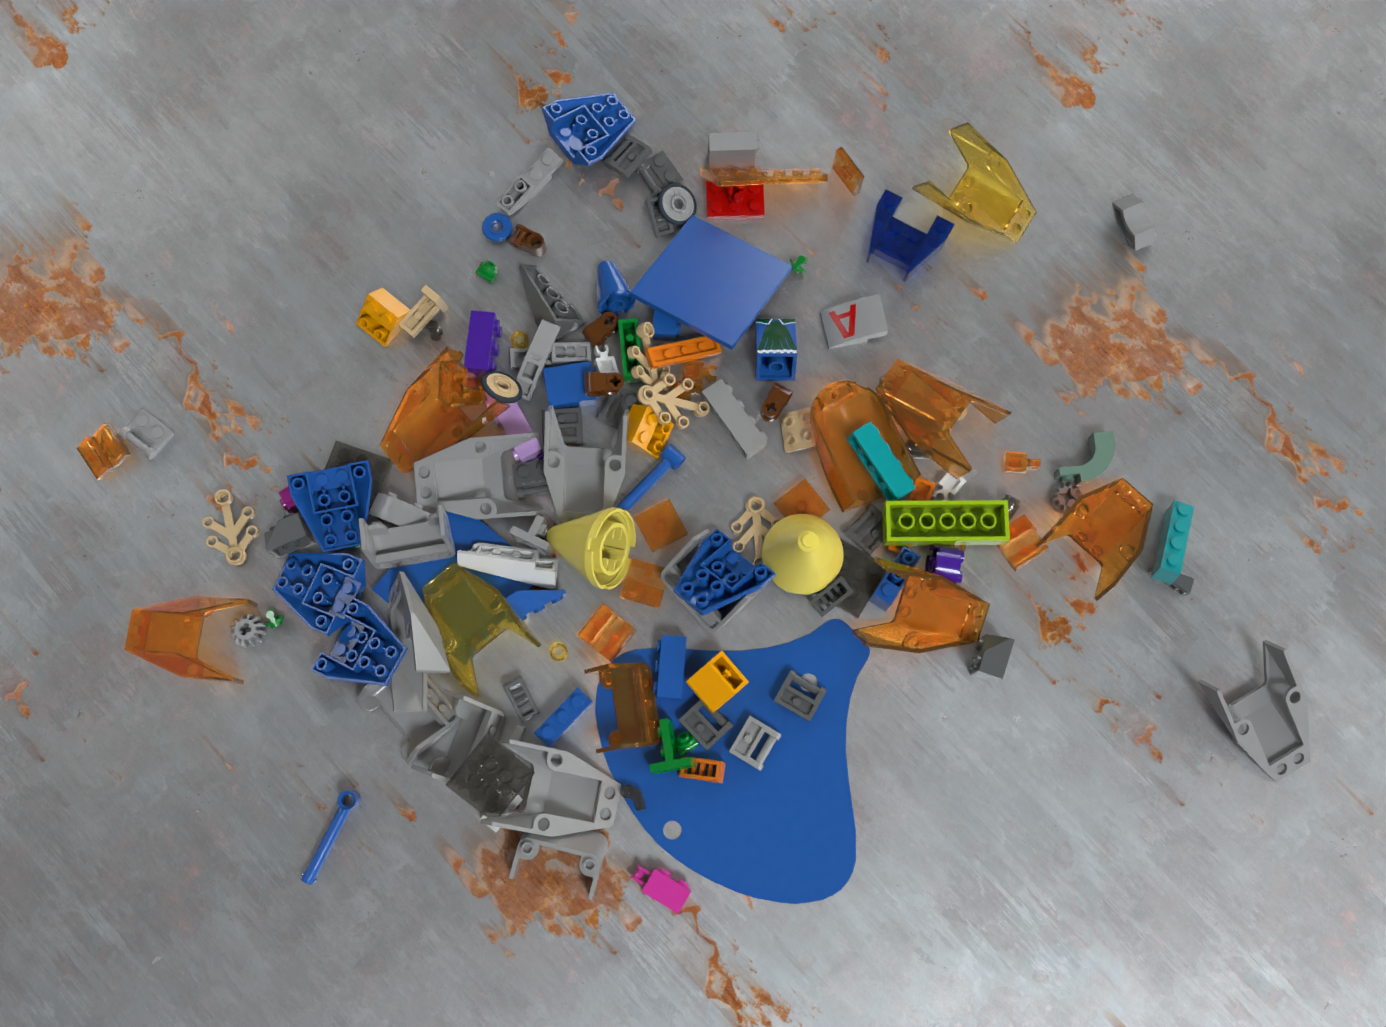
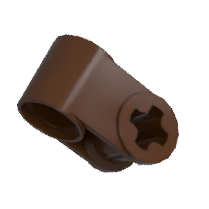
(524, 239)
(599, 330)
(599, 384)
(776, 400)

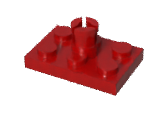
(734, 201)

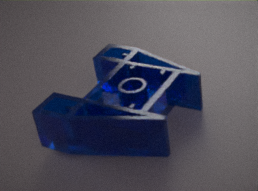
(900, 242)

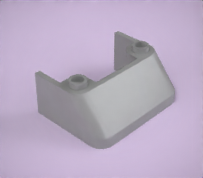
(408, 543)
(674, 570)
(475, 724)
(587, 844)

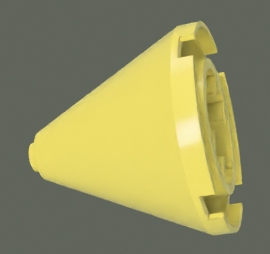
(597, 545)
(803, 554)

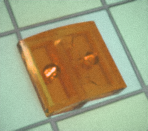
(103, 451)
(1022, 542)
(644, 583)
(607, 632)

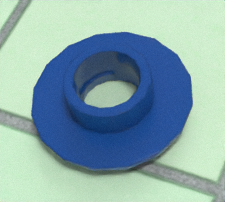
(490, 221)

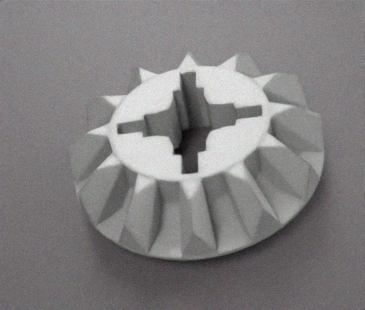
(1061, 489)

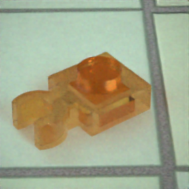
(696, 371)

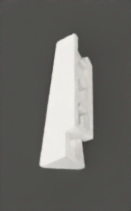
(511, 563)

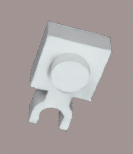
(604, 363)
(949, 486)

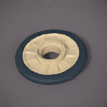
(490, 382)

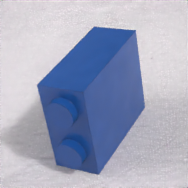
(566, 386)

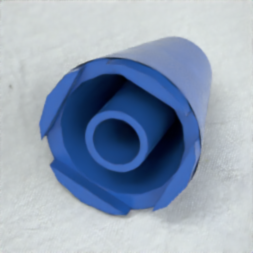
(612, 290)

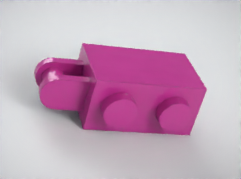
(663, 888)

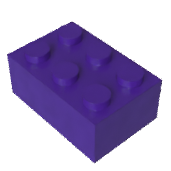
(482, 343)

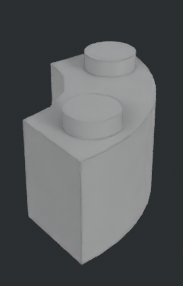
(1134, 222)
(397, 512)

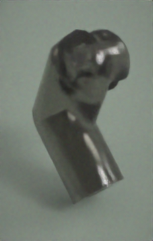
(435, 330)
(633, 794)

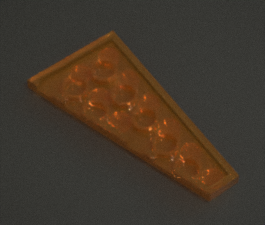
(756, 176)

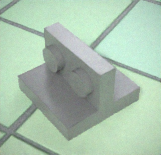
(534, 537)

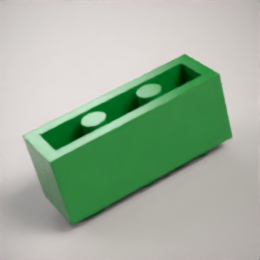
(629, 338)

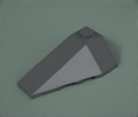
(547, 302)

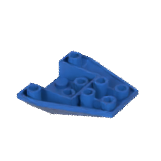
(587, 125)
(334, 502)
(719, 575)
(320, 587)
(364, 651)

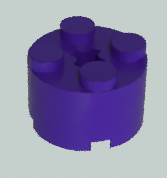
(945, 562)

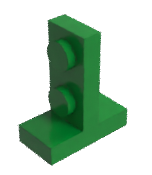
(669, 751)

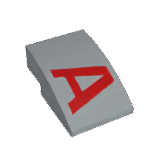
(854, 321)

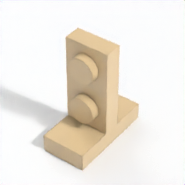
(423, 312)

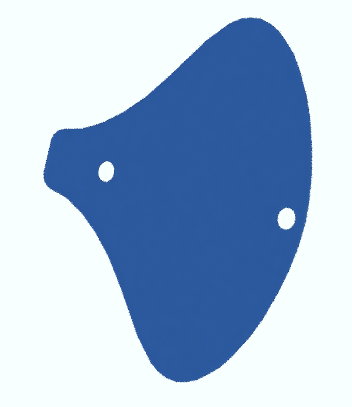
(766, 831)

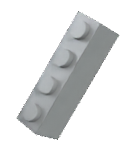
(734, 419)

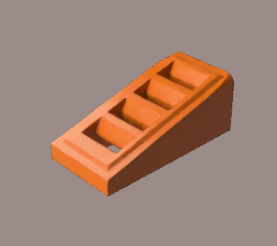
(709, 778)

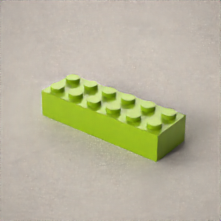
(945, 522)

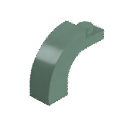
(1101, 453)

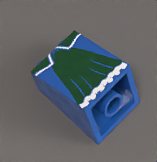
(775, 349)

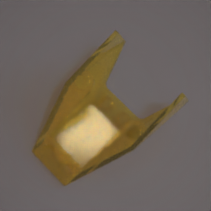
(988, 190)
(469, 619)

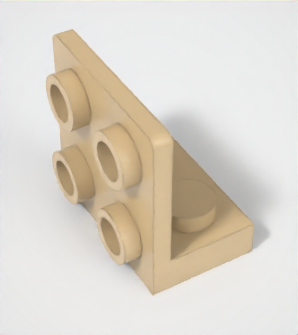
(797, 430)

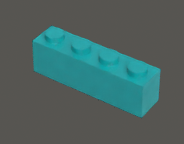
(880, 462)
(1172, 542)

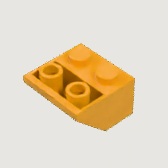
(381, 316)
(645, 431)
(717, 681)

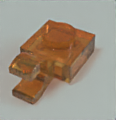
(686, 395)
(1017, 463)

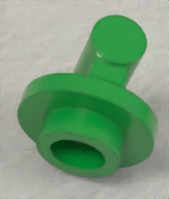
(797, 266)
(487, 271)
(274, 620)
(685, 742)

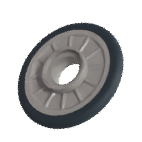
(666, 206)

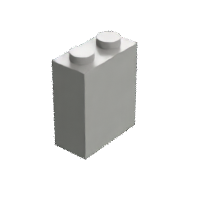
(733, 149)

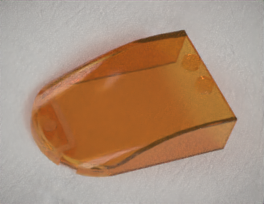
(833, 417)

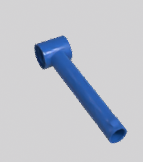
(671, 458)
(330, 836)

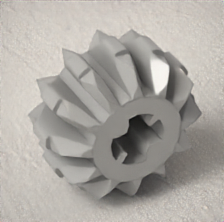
(245, 623)

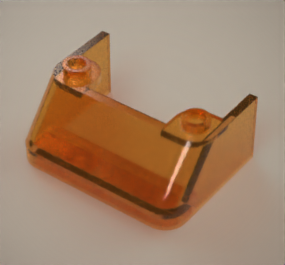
(633, 705)

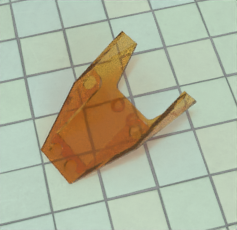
(929, 408)
(424, 423)
(1109, 527)
(929, 614)
(171, 635)

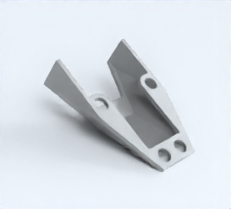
(583, 477)
(470, 478)
(425, 651)
(1271, 718)
(561, 795)

